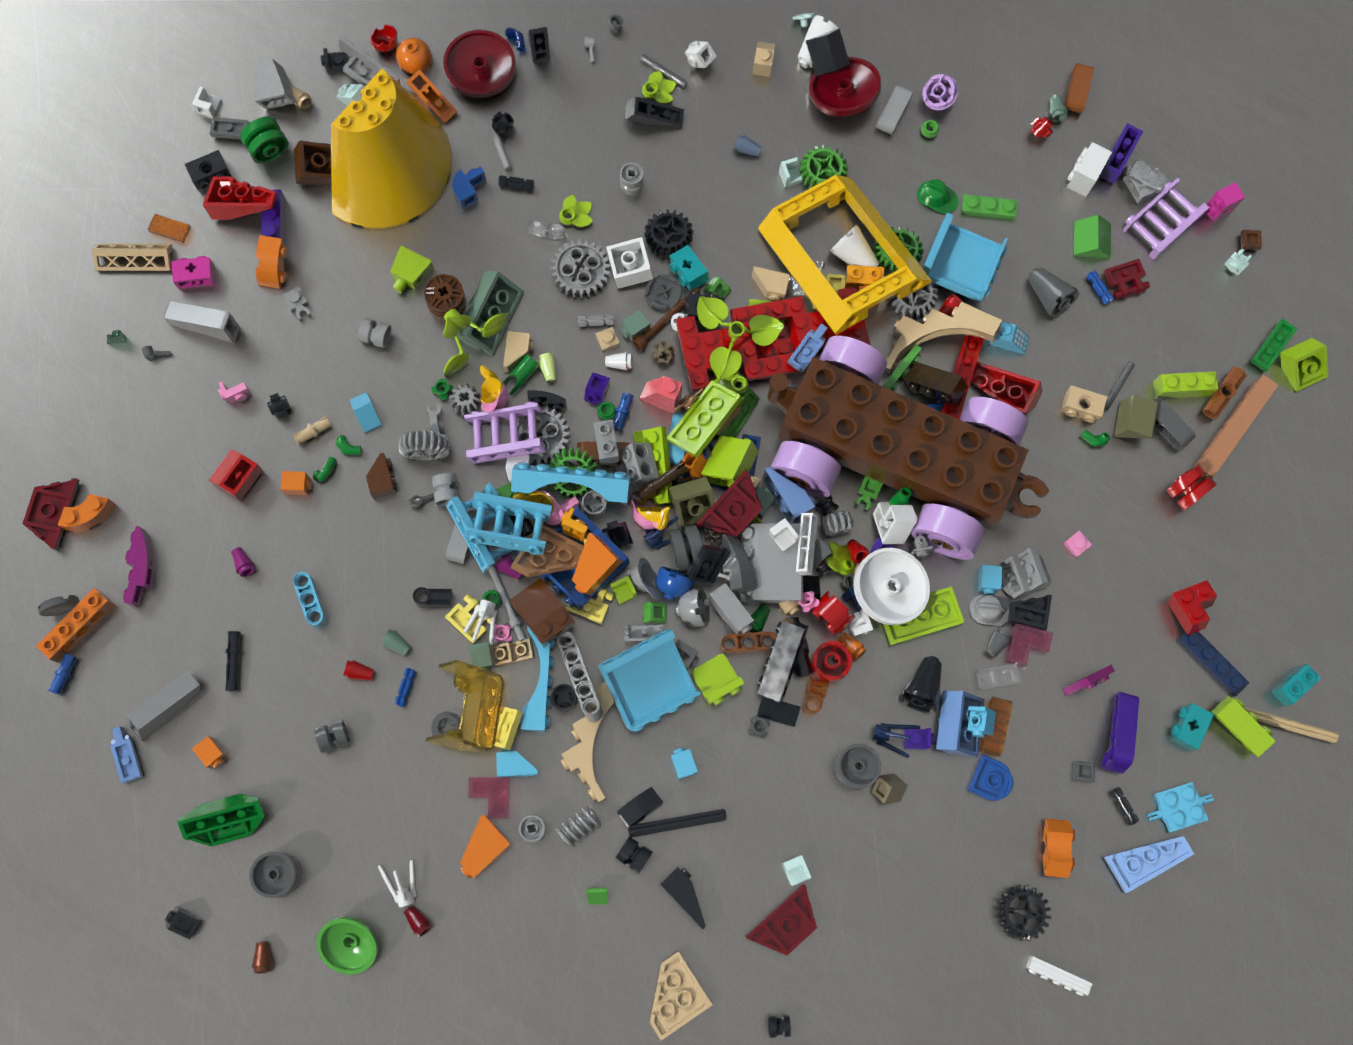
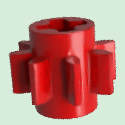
(1042, 127)

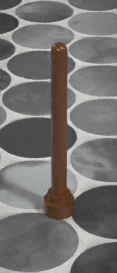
(641, 340)

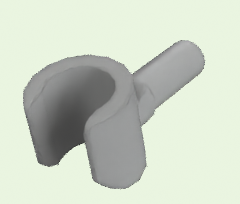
(589, 43)

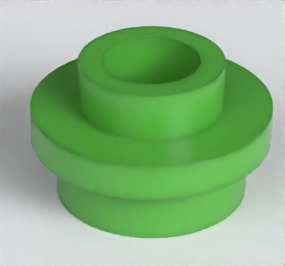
(932, 125)

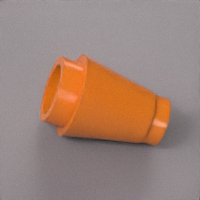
(854, 646)

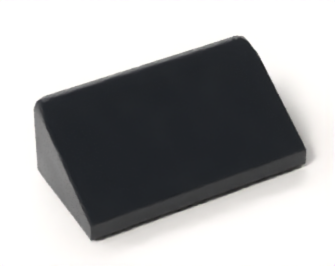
(778, 711)

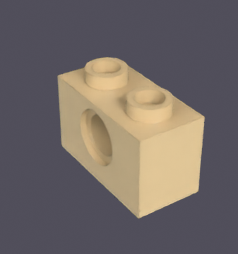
(1094, 402)

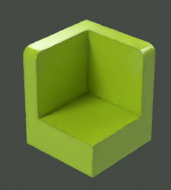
(623, 590)

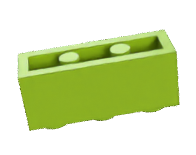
(1185, 385)
(1243, 725)

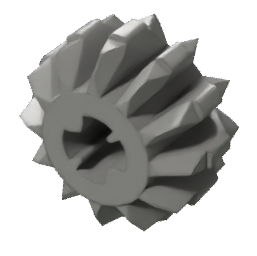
(465, 405)
(837, 523)

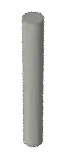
(500, 148)

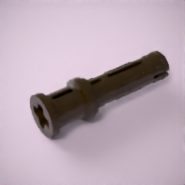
(653, 487)

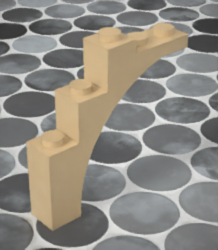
(965, 321)
(581, 755)

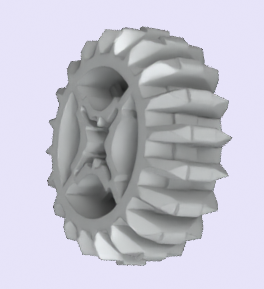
(927, 294)
(424, 445)

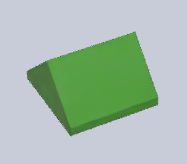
(1092, 237)

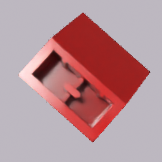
(236, 474)

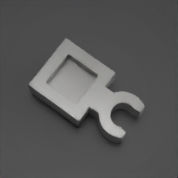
(296, 302)

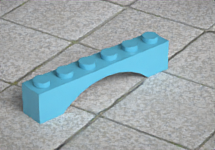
(611, 486)
(535, 711)

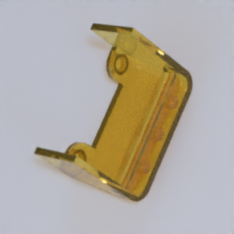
(479, 711)

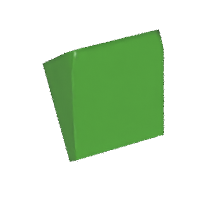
(717, 287)
(654, 612)
(597, 896)

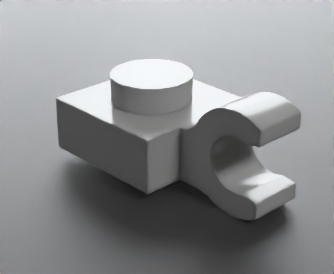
(435, 424)

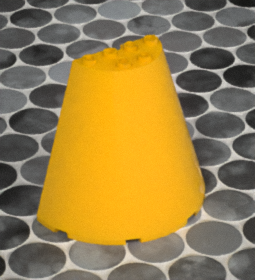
(387, 157)

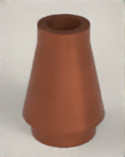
(262, 960)

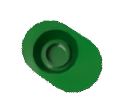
(937, 196)

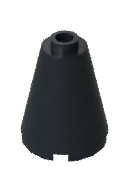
(923, 687)

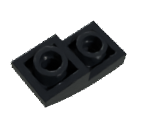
(553, 401)
(639, 807)

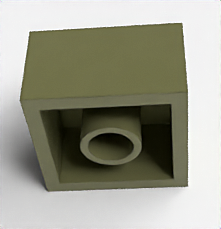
(691, 501)

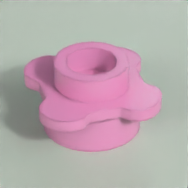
(808, 596)
(505, 637)

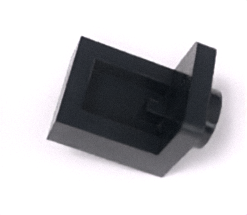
(618, 534)

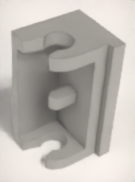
(637, 633)

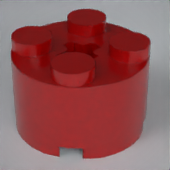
(833, 613)
(839, 655)

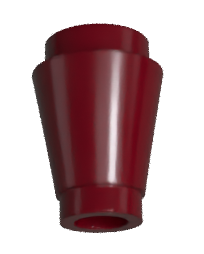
(418, 922)

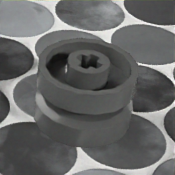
(685, 548)
(868, 761)
(287, 872)

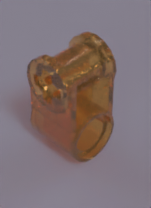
(816, 693)

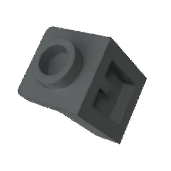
(686, 650)

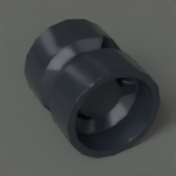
(564, 698)
(634, 855)

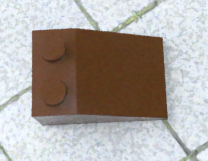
(312, 163)
(542, 612)

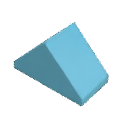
(365, 412)

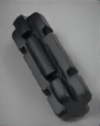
(514, 182)
(1124, 806)

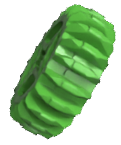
(819, 160)
(913, 247)
(584, 462)

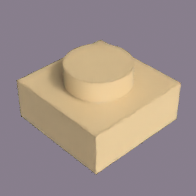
(607, 339)

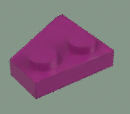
(1090, 681)

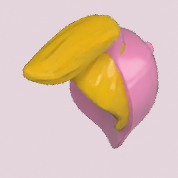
(493, 391)
(547, 498)
(649, 515)

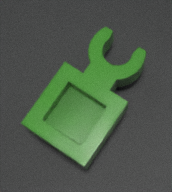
(870, 490)

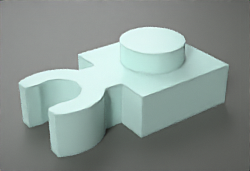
(1237, 262)

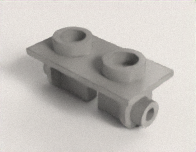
(920, 548)

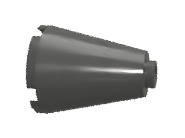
(1052, 291)

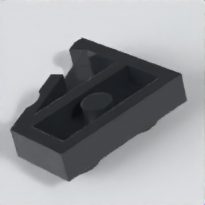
(1031, 612)

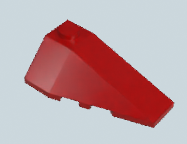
(234, 199)
(1008, 387)

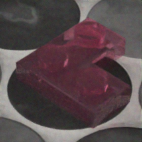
(1025, 638)
(496, 791)

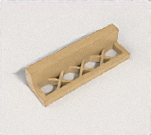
(131, 249)

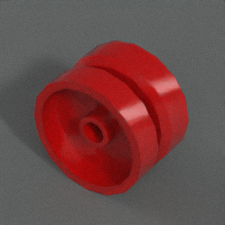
(1191, 487)

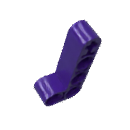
(1123, 733)

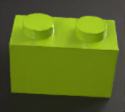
(1305, 363)

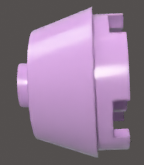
(940, 92)

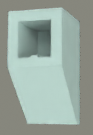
(350, 92)

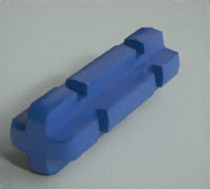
(1100, 287)
(405, 687)

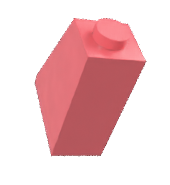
(662, 393)

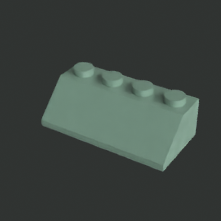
(492, 297)

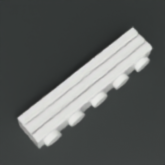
(806, 544)
(1058, 976)

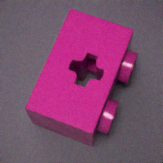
(1224, 201)
(193, 272)

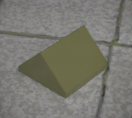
(1136, 418)

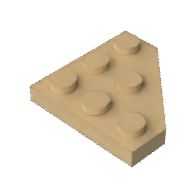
(676, 997)

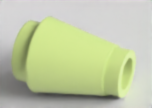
(548, 366)

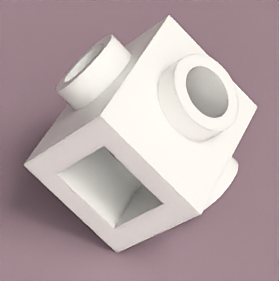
(700, 54)

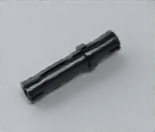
(232, 667)

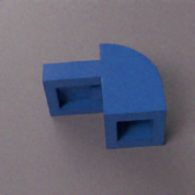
(464, 184)

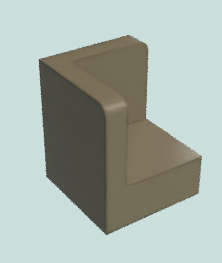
(889, 788)

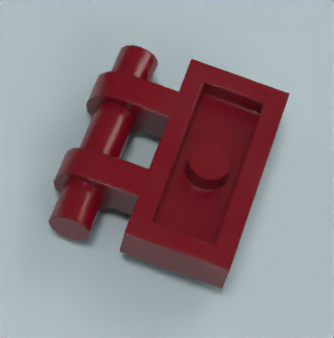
(1126, 273)

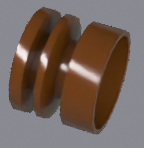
(440, 305)

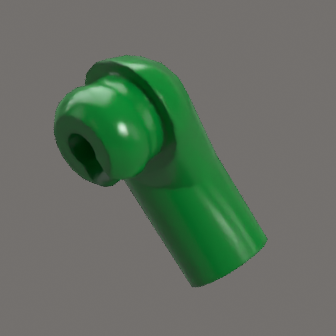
(326, 470)

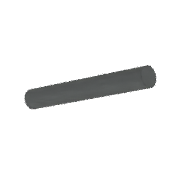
(658, 67)
(1118, 385)

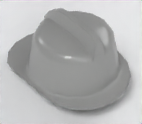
(644, 579)
(990, 610)

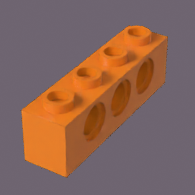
(75, 625)

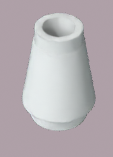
(620, 361)

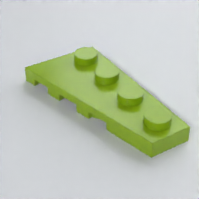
(658, 440)

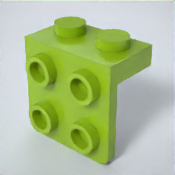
(717, 679)

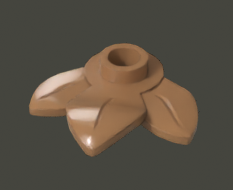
(687, 401)

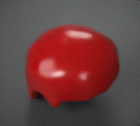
(384, 39)

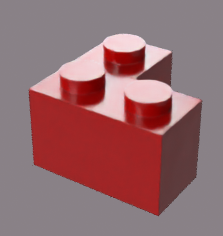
(1190, 606)

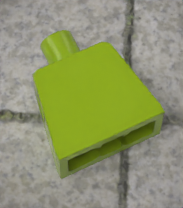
(409, 269)

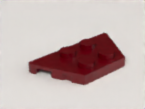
(734, 508)
(46, 509)
(787, 924)

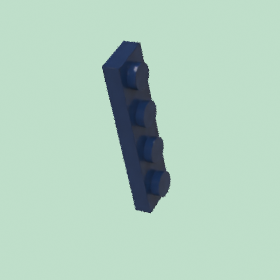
(1214, 662)

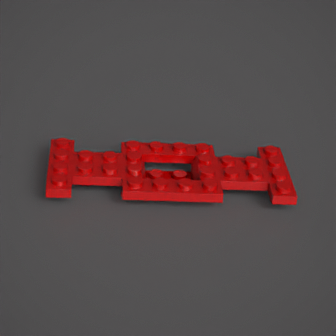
(758, 360)

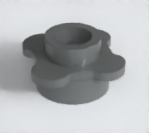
(764, 726)

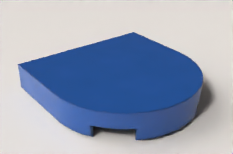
(991, 779)

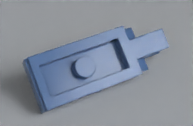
(807, 349)
(125, 756)

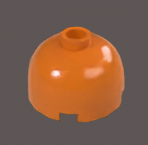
(413, 55)

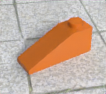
(431, 96)

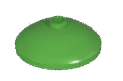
(343, 953)

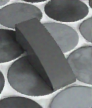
(737, 565)

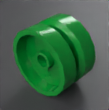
(264, 139)

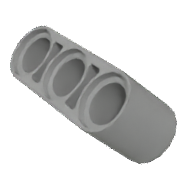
(894, 109)
(457, 547)

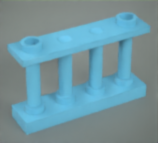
(513, 507)
(461, 518)

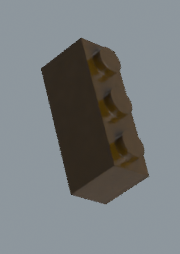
(935, 383)

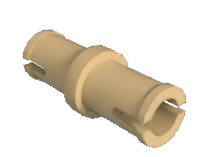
(312, 430)

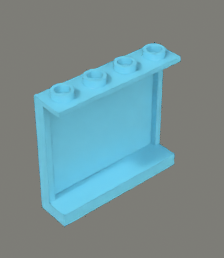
(963, 260)
(648, 680)

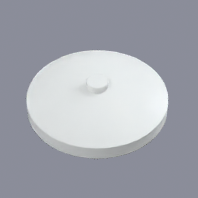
(891, 586)

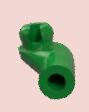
(1097, 440)
(347, 449)

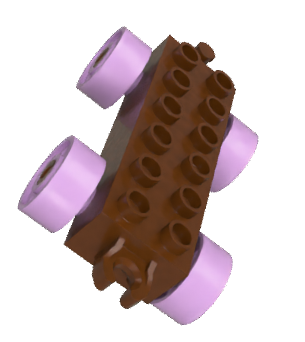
(956, 465)

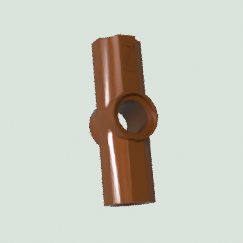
(1229, 385)

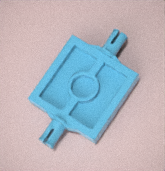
(1180, 807)

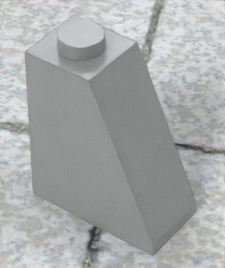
(272, 85)
(731, 610)

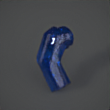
(517, 37)

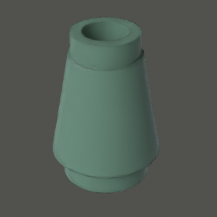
(1057, 109)
(395, 642)

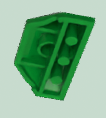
(222, 820)

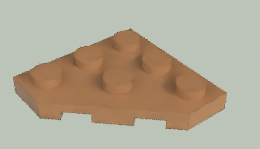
(558, 555)

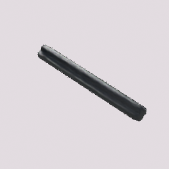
(677, 822)

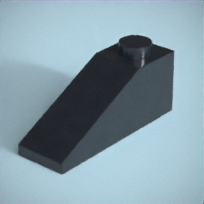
(539, 44)
(653, 113)
(683, 892)

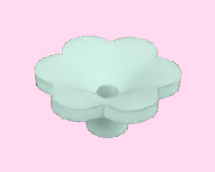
(804, 18)

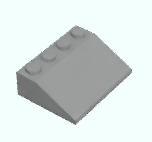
(772, 569)

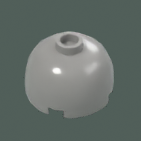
(693, 608)

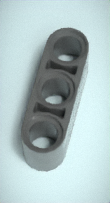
(1172, 426)

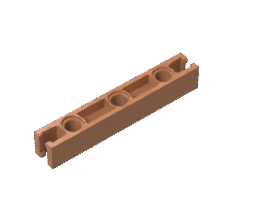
(1236, 426)

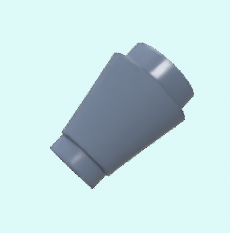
(747, 146)

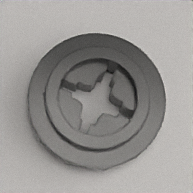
(440, 720)

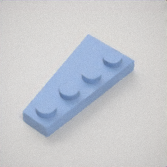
(1146, 862)

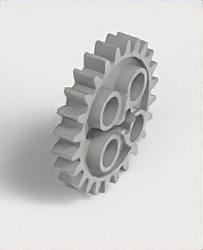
(565, 261)
(554, 443)

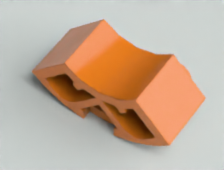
(271, 257)
(87, 514)
(1058, 851)

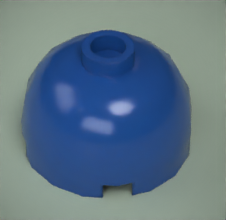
(673, 582)

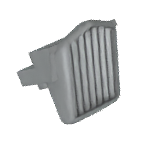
(1024, 573)

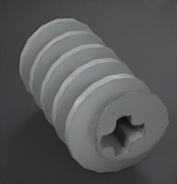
(579, 826)

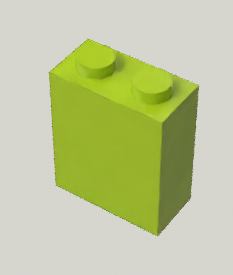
(729, 460)

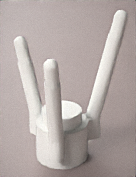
(485, 610)
(403, 896)

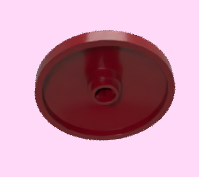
(479, 63)
(847, 89)

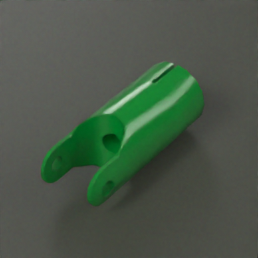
(522, 372)

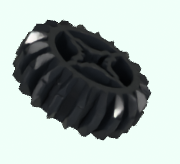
(656, 228)
(1022, 921)

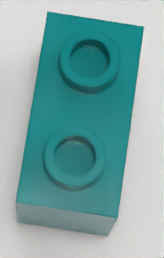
(689, 268)
(1296, 685)
(1200, 721)

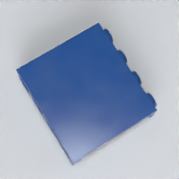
(563, 581)

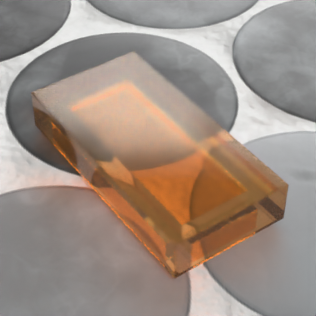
(169, 228)

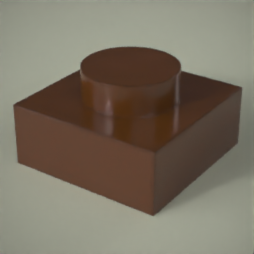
(1251, 239)

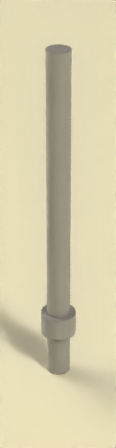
(515, 622)

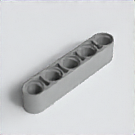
(580, 684)

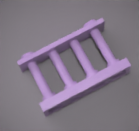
(1169, 234)
(514, 447)

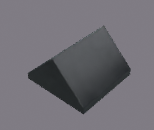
(827, 52)

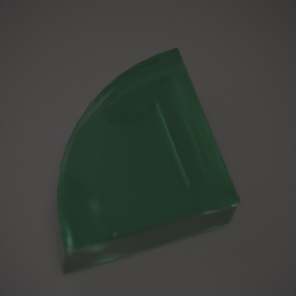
(116, 337)

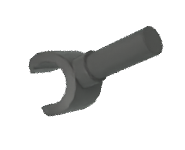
(150, 354)
(419, 500)

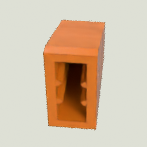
(594, 565)
(483, 848)

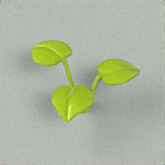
(456, 323)
(723, 360)

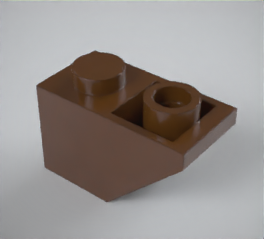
(380, 479)

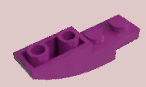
(141, 559)

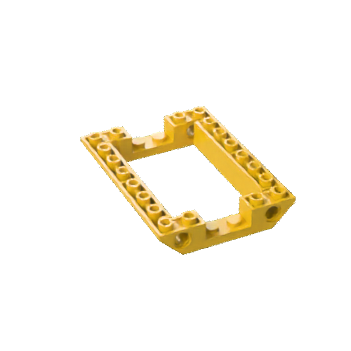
(853, 309)

